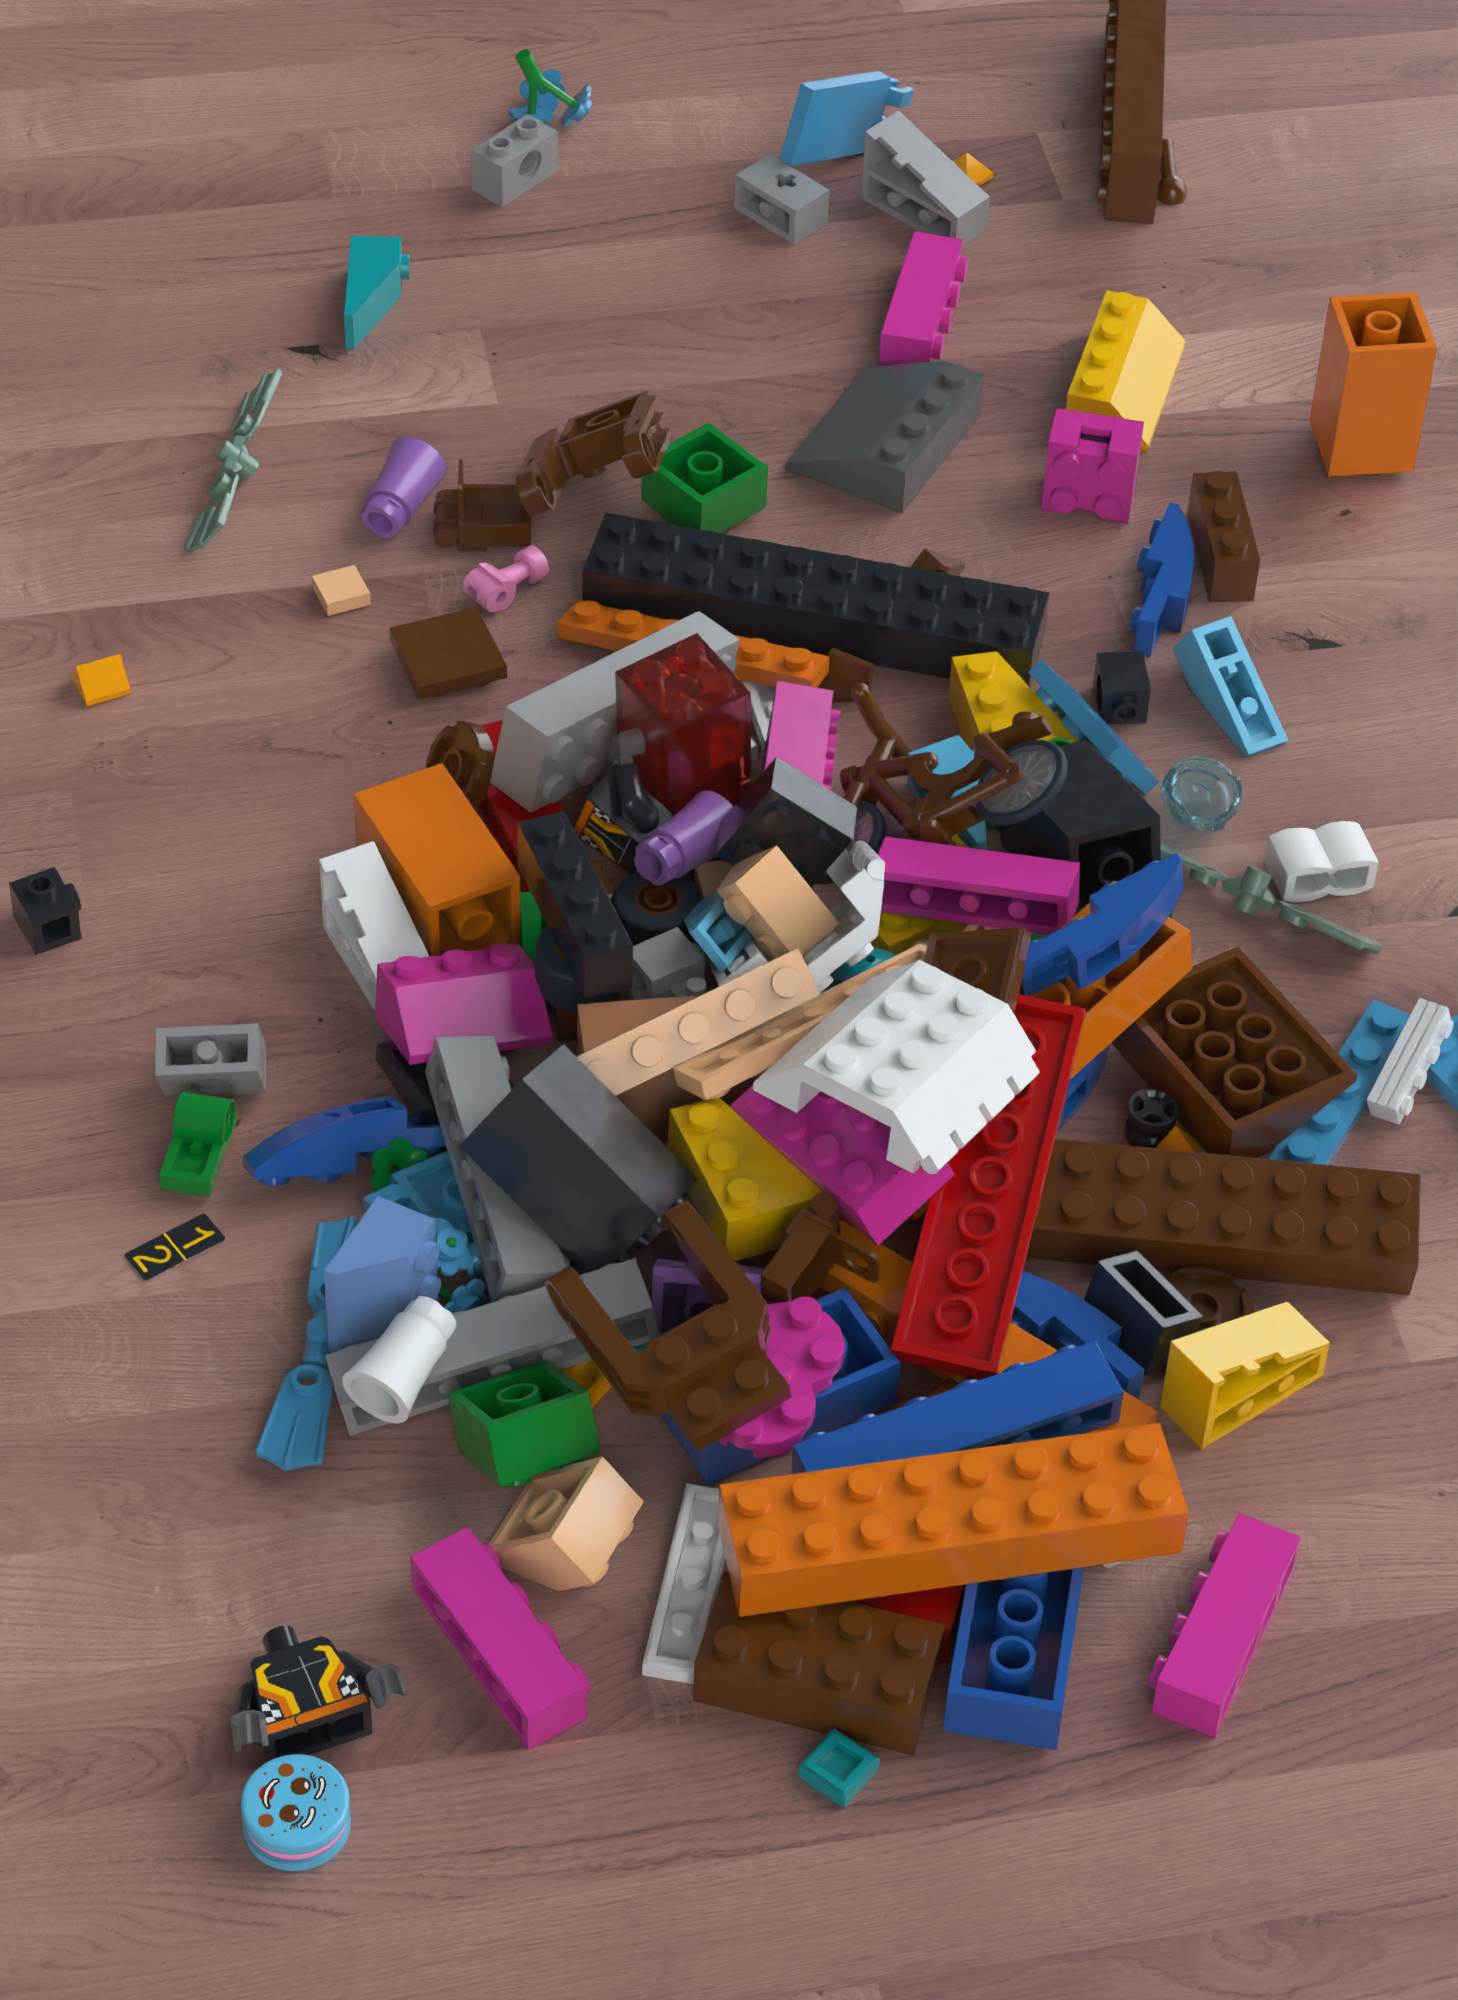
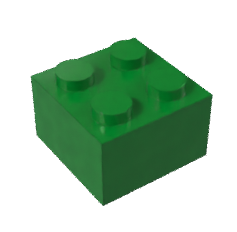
(706, 482)
(524, 1423)

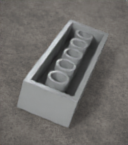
(566, 729)

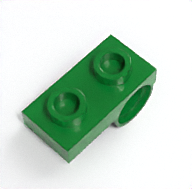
(198, 1144)

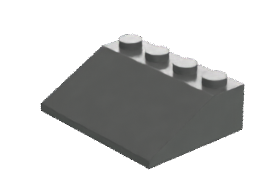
(891, 431)

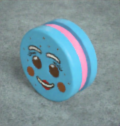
(295, 1812)

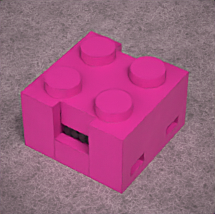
(1092, 464)

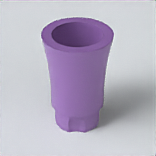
(403, 484)
(683, 840)

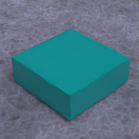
(838, 1767)

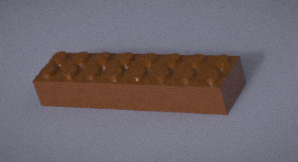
(1132, 110)
(1231, 1216)

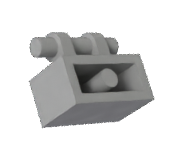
(667, 968)

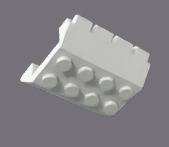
(861, 880)
(914, 1056)

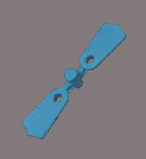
(300, 1414)

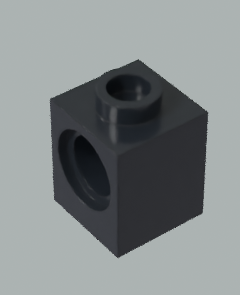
(1121, 687)

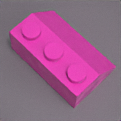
(461, 996)

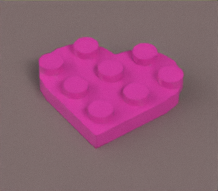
(807, 1353)

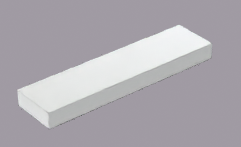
(687, 1588)

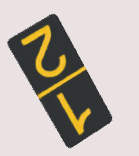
(174, 1247)

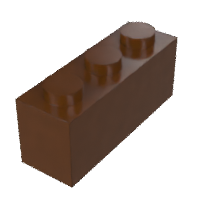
(1223, 536)

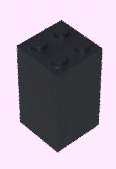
(1091, 822)
(579, 1163)

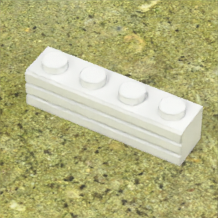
(1409, 1061)

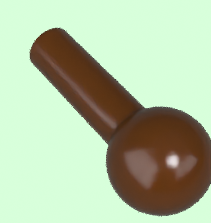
(1171, 188)

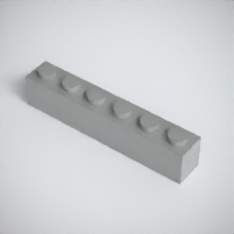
(466, 1085)
(510, 1337)

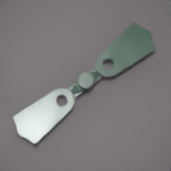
(235, 462)
(1253, 893)

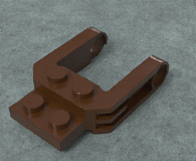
(590, 442)
(704, 1371)

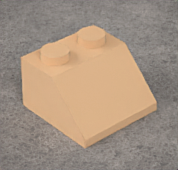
(775, 904)
(567, 1525)

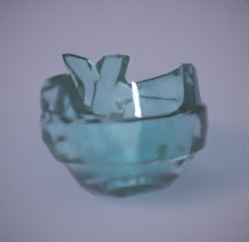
(1201, 794)

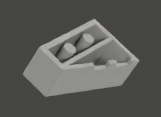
(920, 183)

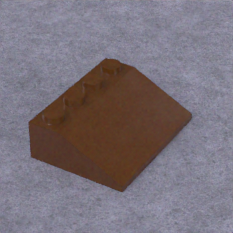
(1235, 1057)

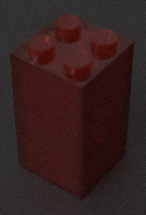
(691, 722)

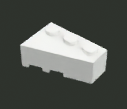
(365, 914)

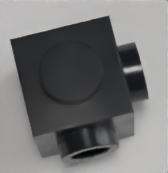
(46, 910)

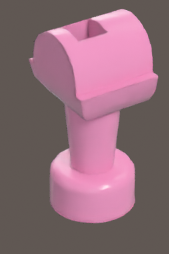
(497, 588)

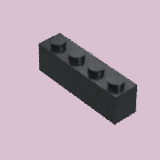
(575, 905)

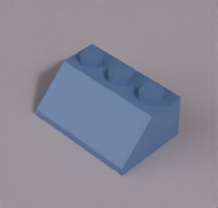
(379, 1272)

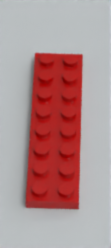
(985, 1214)

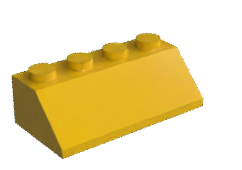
(1127, 363)

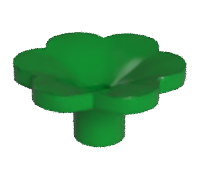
(393, 1159)

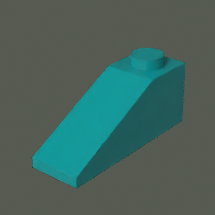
(372, 283)

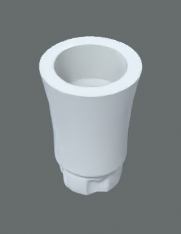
(400, 1361)

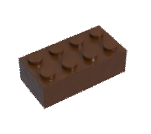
(822, 1668)

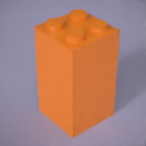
(1372, 383)
(441, 861)

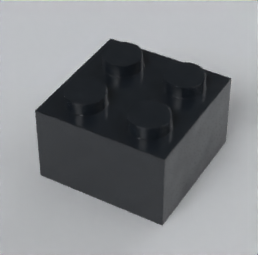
(790, 813)

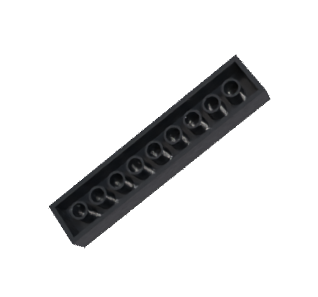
(813, 597)

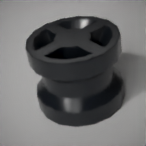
(1150, 1117)

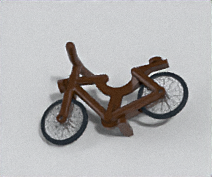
(1012, 766)

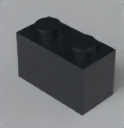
(1144, 1307)

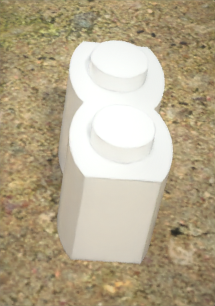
(1321, 861)

